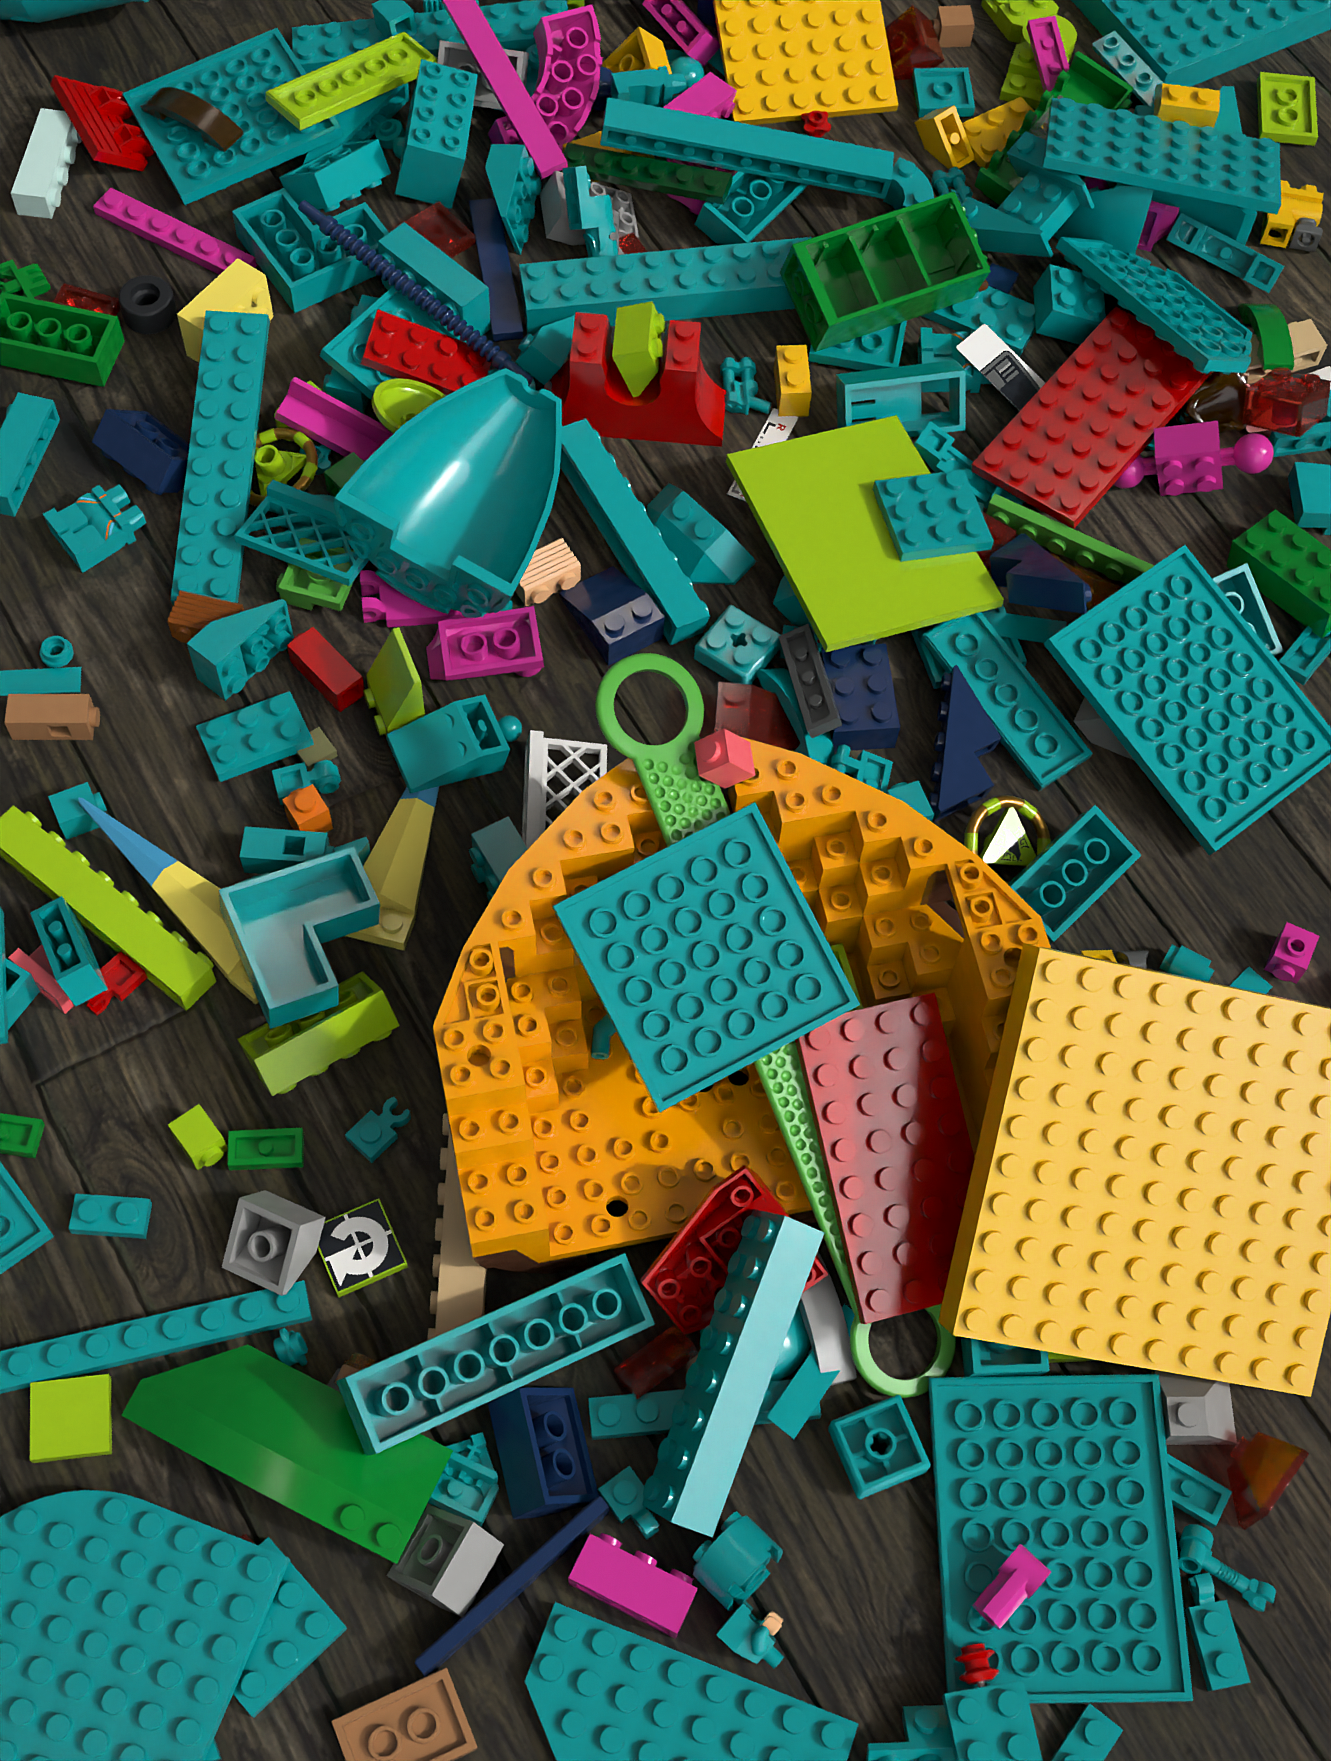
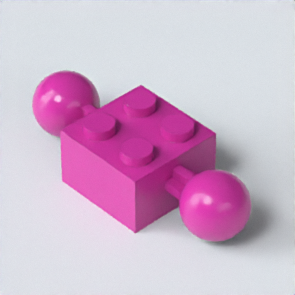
(1192, 461)

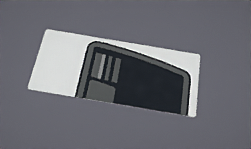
(1001, 366)

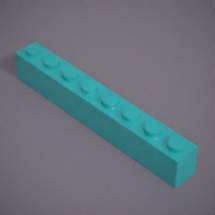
(630, 531)

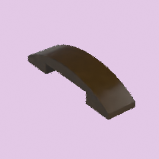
(195, 113)

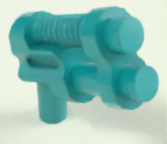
(954, 178)
(741, 395)

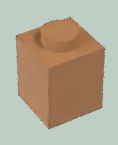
(954, 26)

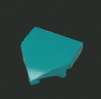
(468, 1481)

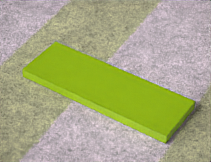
(349, 81)

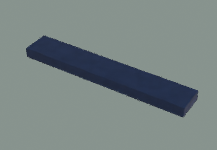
(496, 269)
(511, 1587)

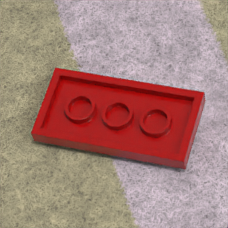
(421, 354)

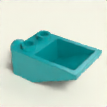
(453, 744)

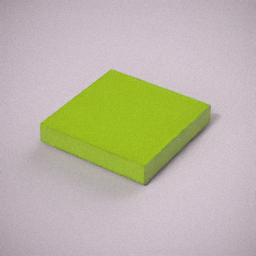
(70, 1418)

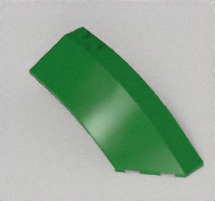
(292, 1445)

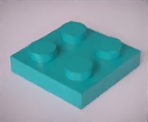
(943, 88)

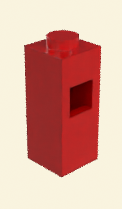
(326, 669)

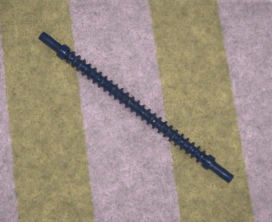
(330, 227)

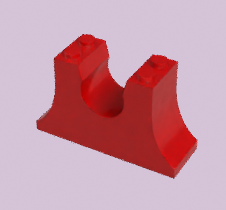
(673, 408)

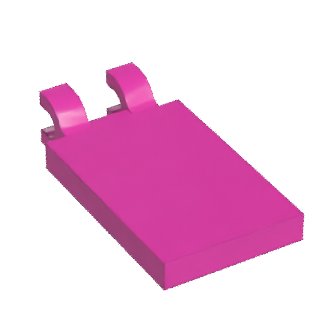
(395, 606)

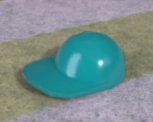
(683, 63)

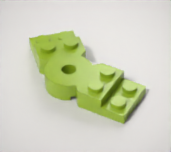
(1012, 19)

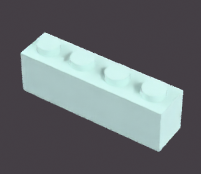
(45, 164)

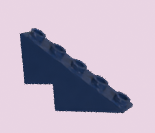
(1037, 577)
(963, 739)

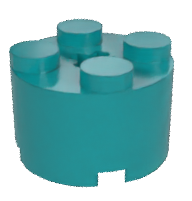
(735, 1561)

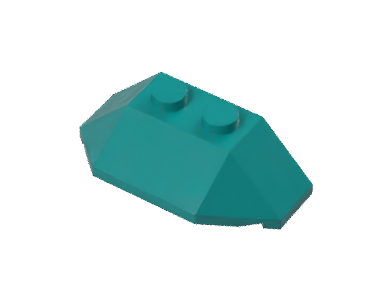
(697, 539)

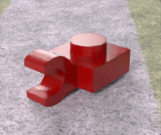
(121, 978)

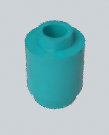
(1187, 963)

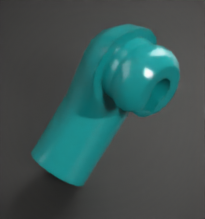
(601, 1038)

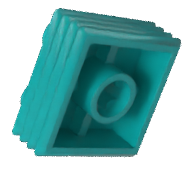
(755, 648)
(889, 1424)

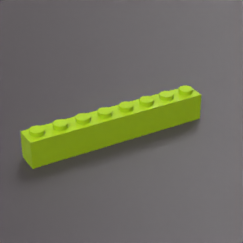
(103, 909)

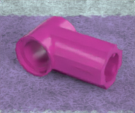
(1017, 1579)

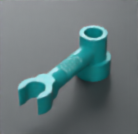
(1197, 1555)

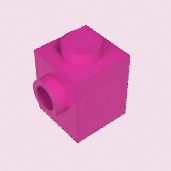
(1291, 953)

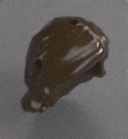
(1217, 399)

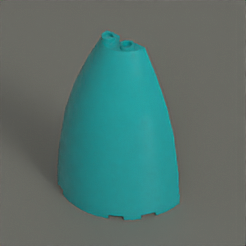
(459, 495)

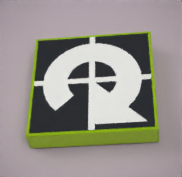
(360, 1248)

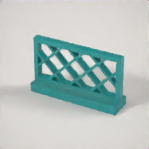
(309, 510)

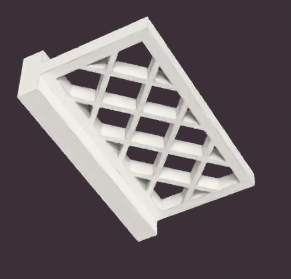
(536, 778)

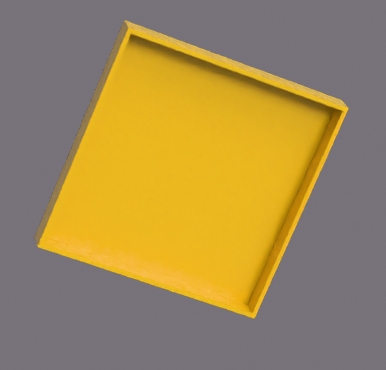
(1152, 1177)

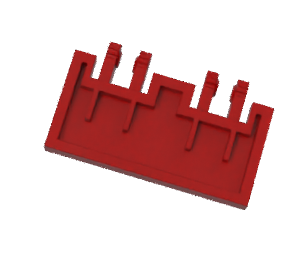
(100, 124)

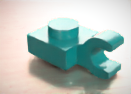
(625, 1501)

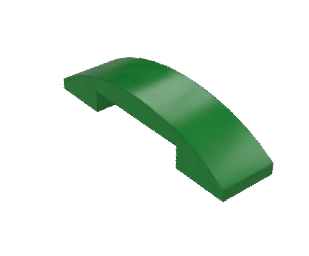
(1272, 333)

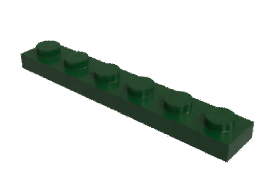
(650, 173)

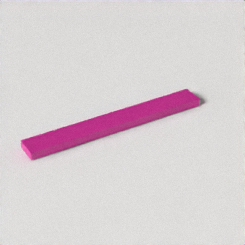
(506, 86)

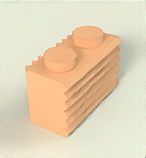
(549, 570)

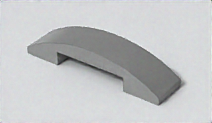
(827, 1329)

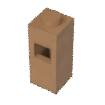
(51, 716)

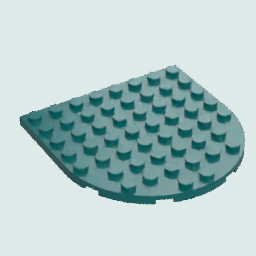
(122, 1628)

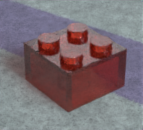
(1286, 402)

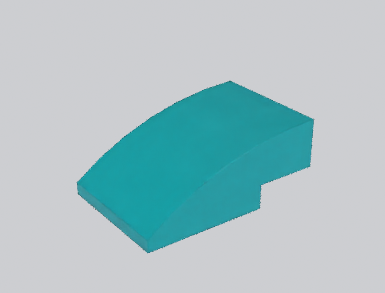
(1311, 495)

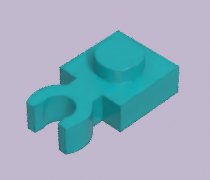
(376, 1133)

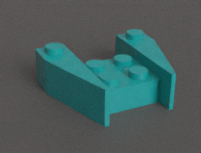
(1033, 208)

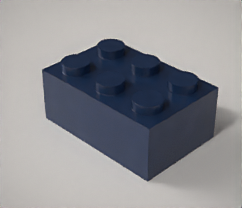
(863, 697)

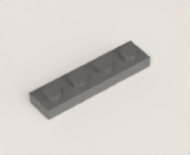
(810, 681)

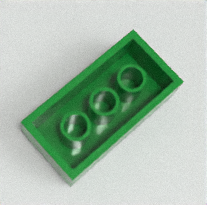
(58, 339)
(1288, 569)

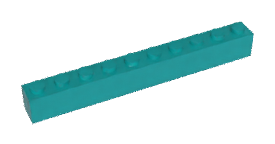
(746, 148)

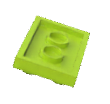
(1287, 108)

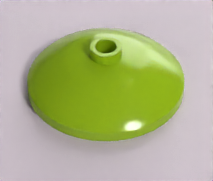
(401, 400)

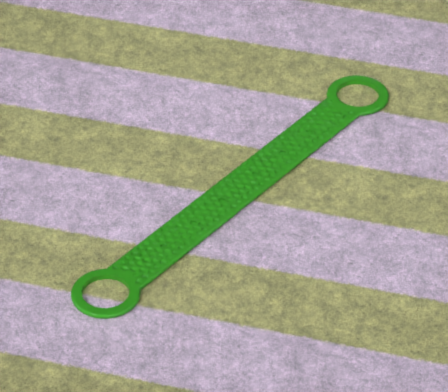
(682, 807)

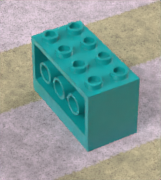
(436, 133)

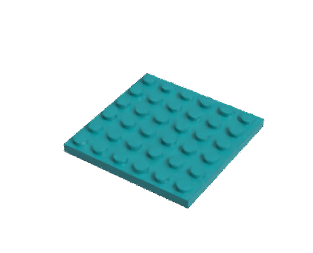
(236, 86)
(706, 956)

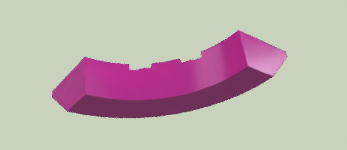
(566, 77)

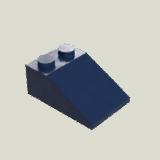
(614, 614)

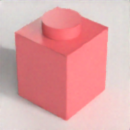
(724, 758)

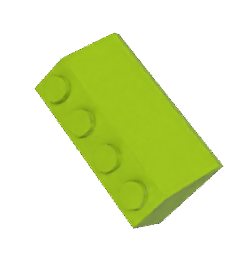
(315, 1041)

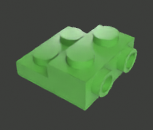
(307, 588)

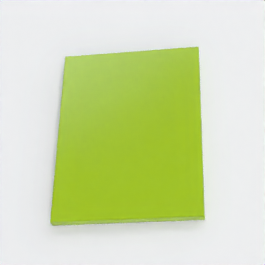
(833, 541)

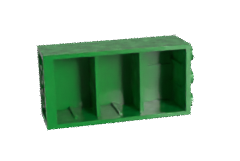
(884, 271)

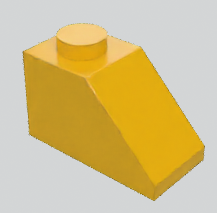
(945, 137)

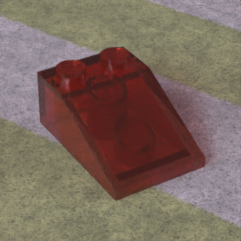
(754, 715)

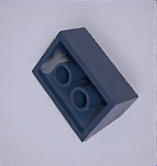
(144, 449)
(542, 1451)

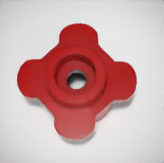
(816, 123)

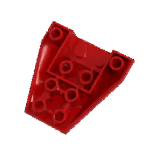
(697, 1257)

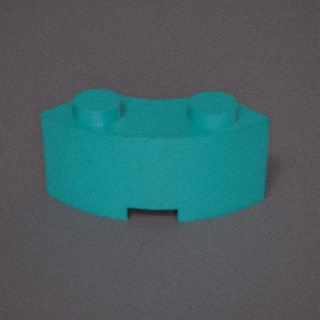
(908, 185)

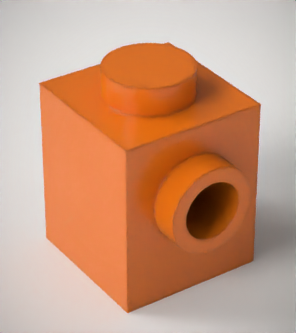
(307, 810)

